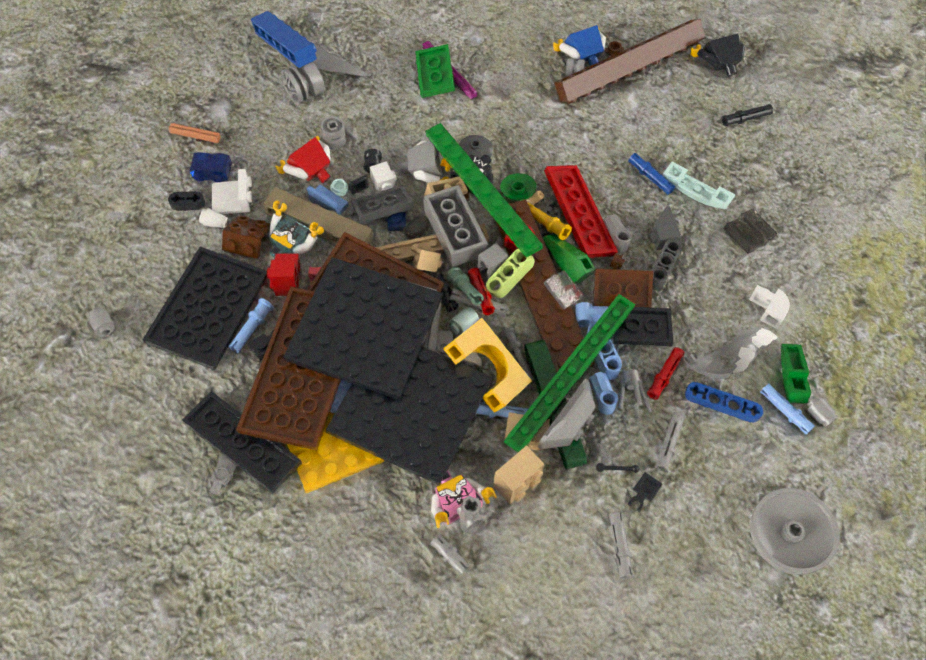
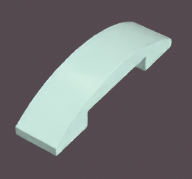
(697, 190)

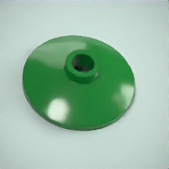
(518, 186)

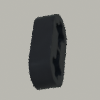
(186, 201)

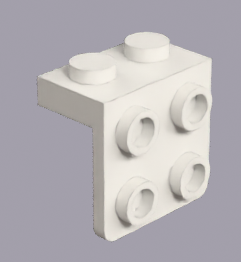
(232, 195)

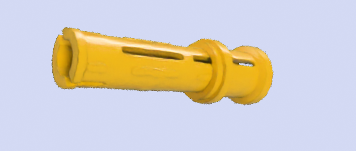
(552, 224)

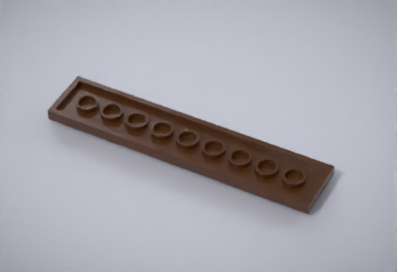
(553, 323)

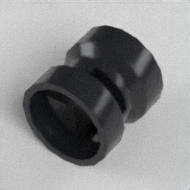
(371, 157)

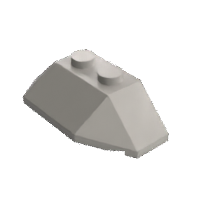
(571, 419)

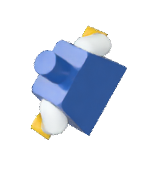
(584, 44)

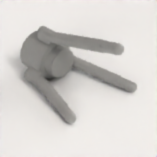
(633, 382)

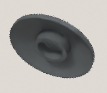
(476, 146)

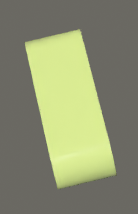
(508, 282)

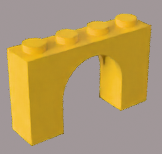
(510, 375)

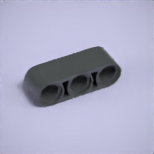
(667, 257)

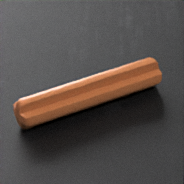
(194, 132)

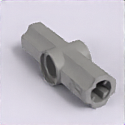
(470, 514)

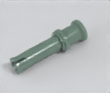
(462, 282)

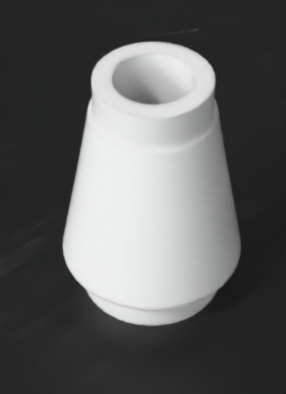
(213, 219)

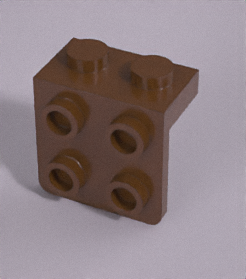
(244, 236)

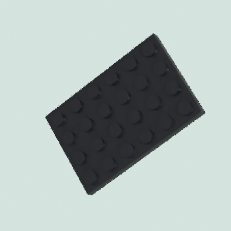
(206, 308)

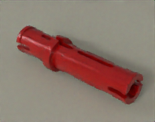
(478, 283)
(661, 379)

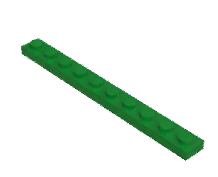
(484, 190)
(569, 374)

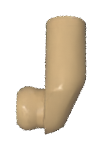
(536, 197)

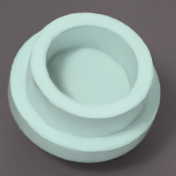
(339, 187)

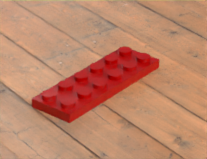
(580, 211)

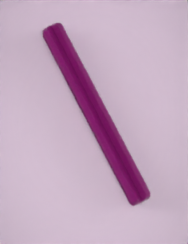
(460, 81)

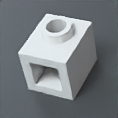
(382, 176)

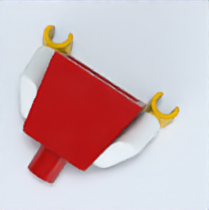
(308, 161)

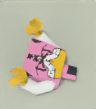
(450, 497)

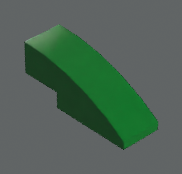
(795, 373)

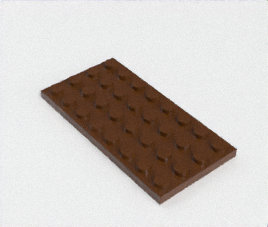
(287, 399)

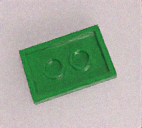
(434, 71)

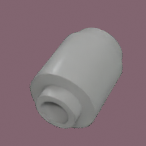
(101, 322)
(822, 411)

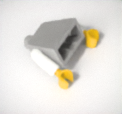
(423, 162)

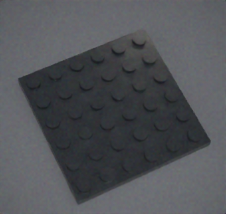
(364, 328)
(424, 425)

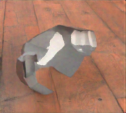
(744, 347)

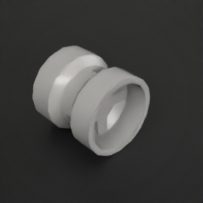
(574, 66)

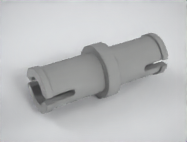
(450, 554)

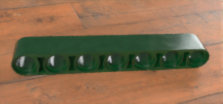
(543, 371)

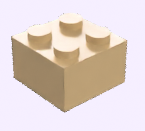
(518, 475)

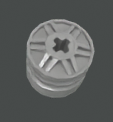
(302, 82)

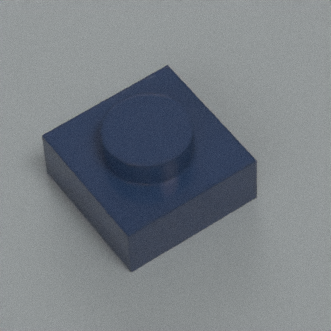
(397, 221)

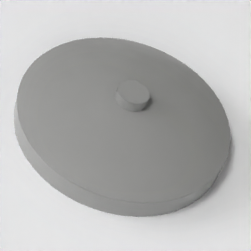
(794, 531)

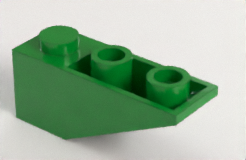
(570, 258)

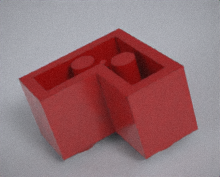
(284, 273)

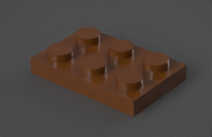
(631, 284)

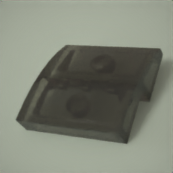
(750, 231)

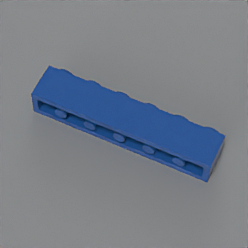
(284, 39)

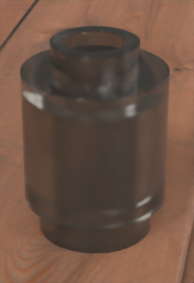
(416, 227)

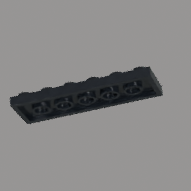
(259, 458)

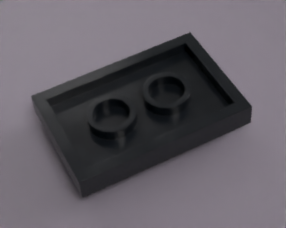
(646, 327)

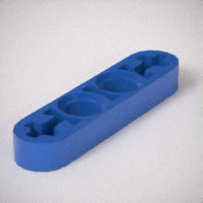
(722, 405)

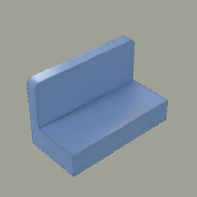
(327, 199)

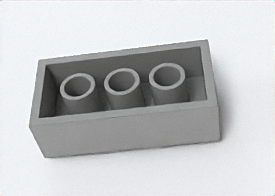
(455, 225)

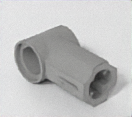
(618, 233)

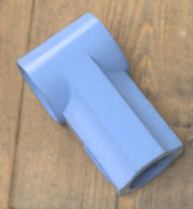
(588, 314)
(603, 392)

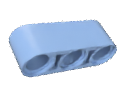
(607, 359)

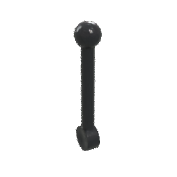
(600, 467)

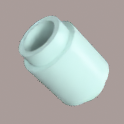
(463, 320)

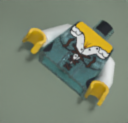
(289, 235)

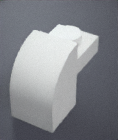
(776, 305)

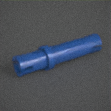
(646, 169)

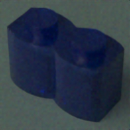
(210, 167)

